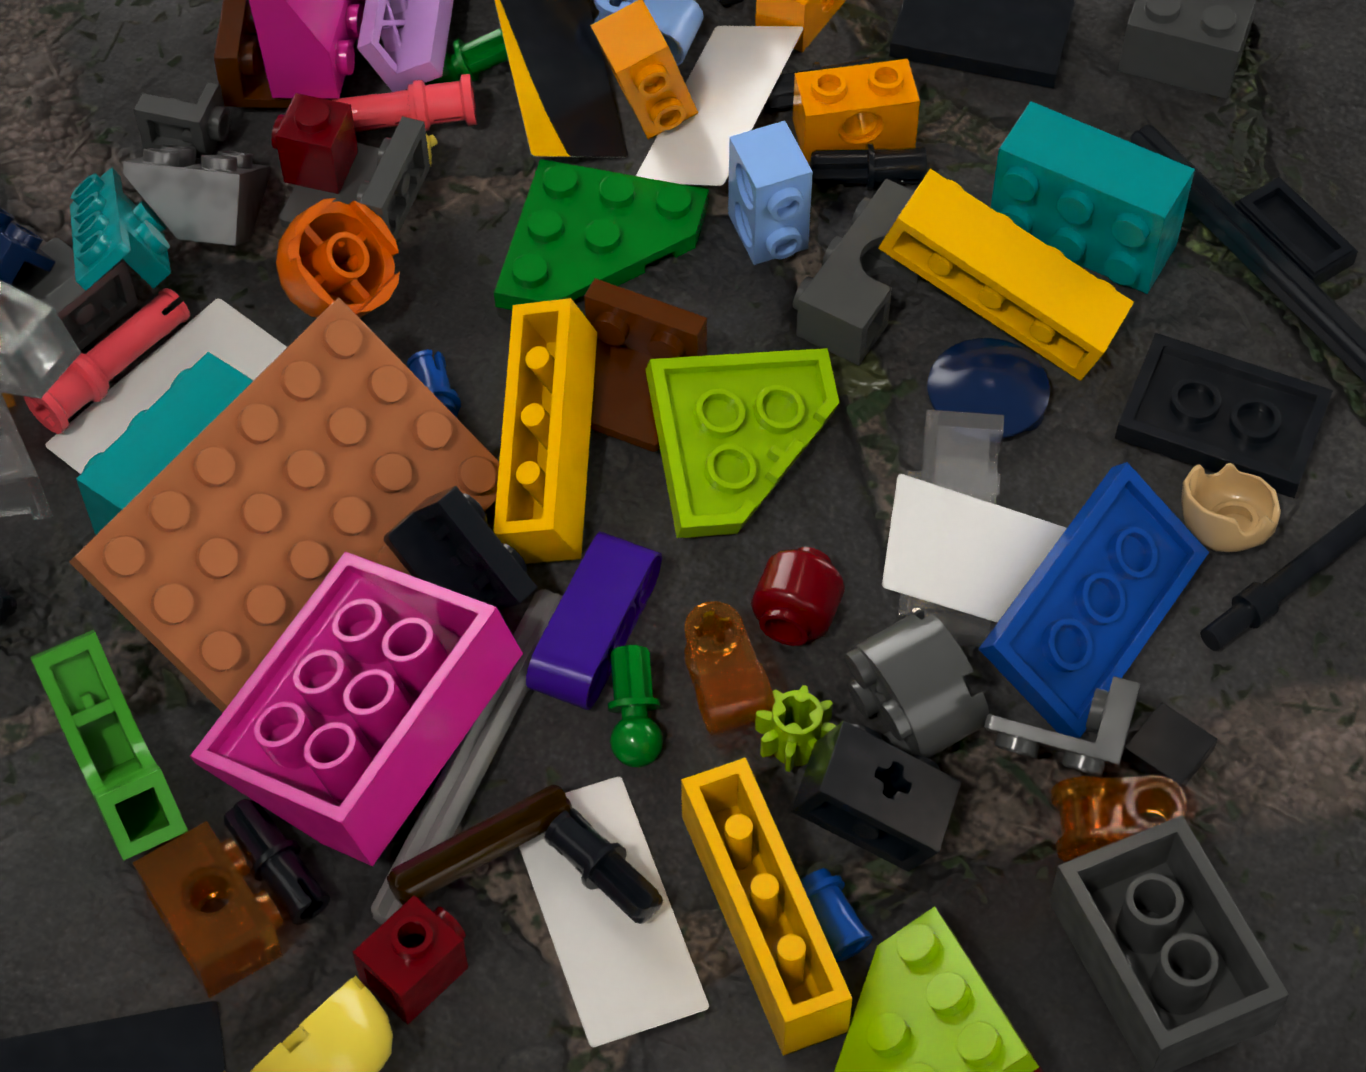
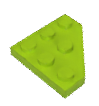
(734, 429)
(929, 1010)

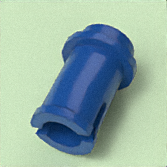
(435, 377)
(835, 914)

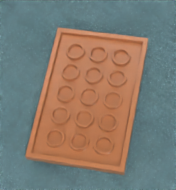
(273, 494)

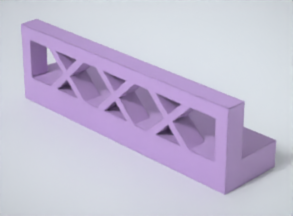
(412, 39)

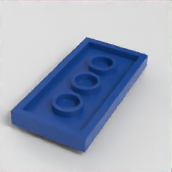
(1094, 600)

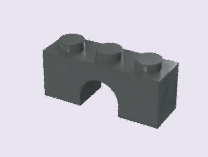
(842, 302)

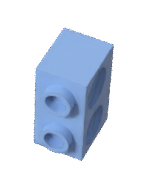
(769, 192)

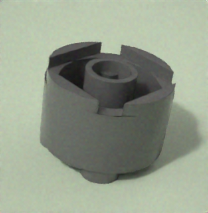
(916, 685)

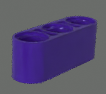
(593, 620)

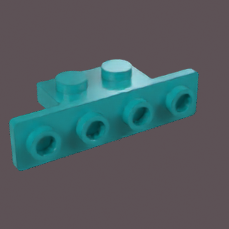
(112, 229)

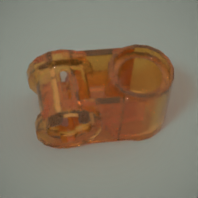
(725, 674)
(1110, 809)

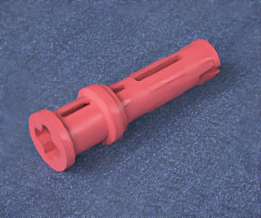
(421, 102)
(90, 373)

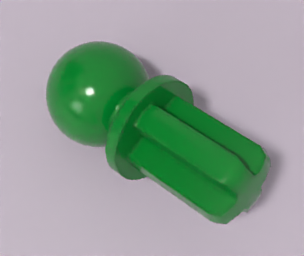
(473, 57)
(636, 737)

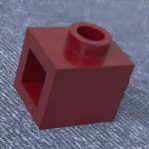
(315, 143)
(412, 958)

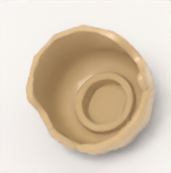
(1229, 508)

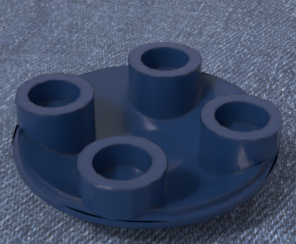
(991, 379)

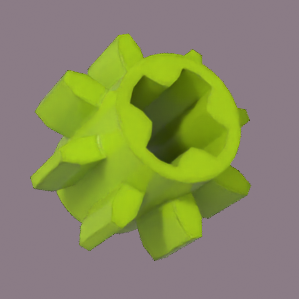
(793, 726)

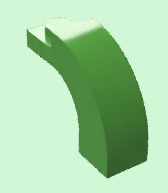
(108, 746)

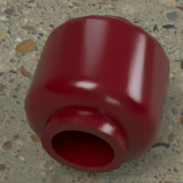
(797, 596)

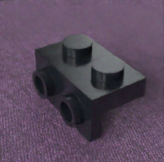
(455, 548)

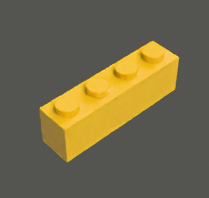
(1006, 275)
(546, 431)
(765, 907)

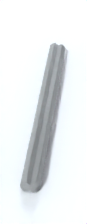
(473, 755)

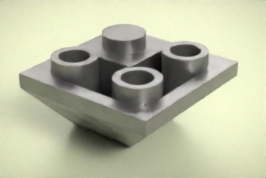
(201, 197)

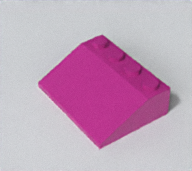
(307, 44)
(360, 704)

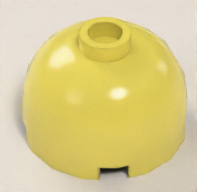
(340, 1036)

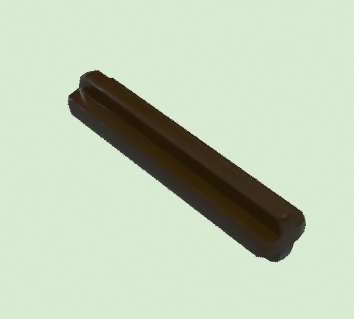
(477, 845)

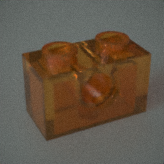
(219, 944)

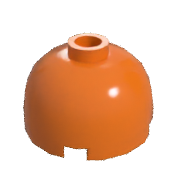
(336, 254)

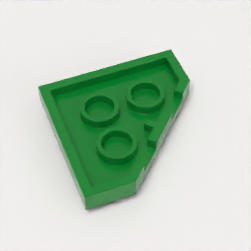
(594, 226)

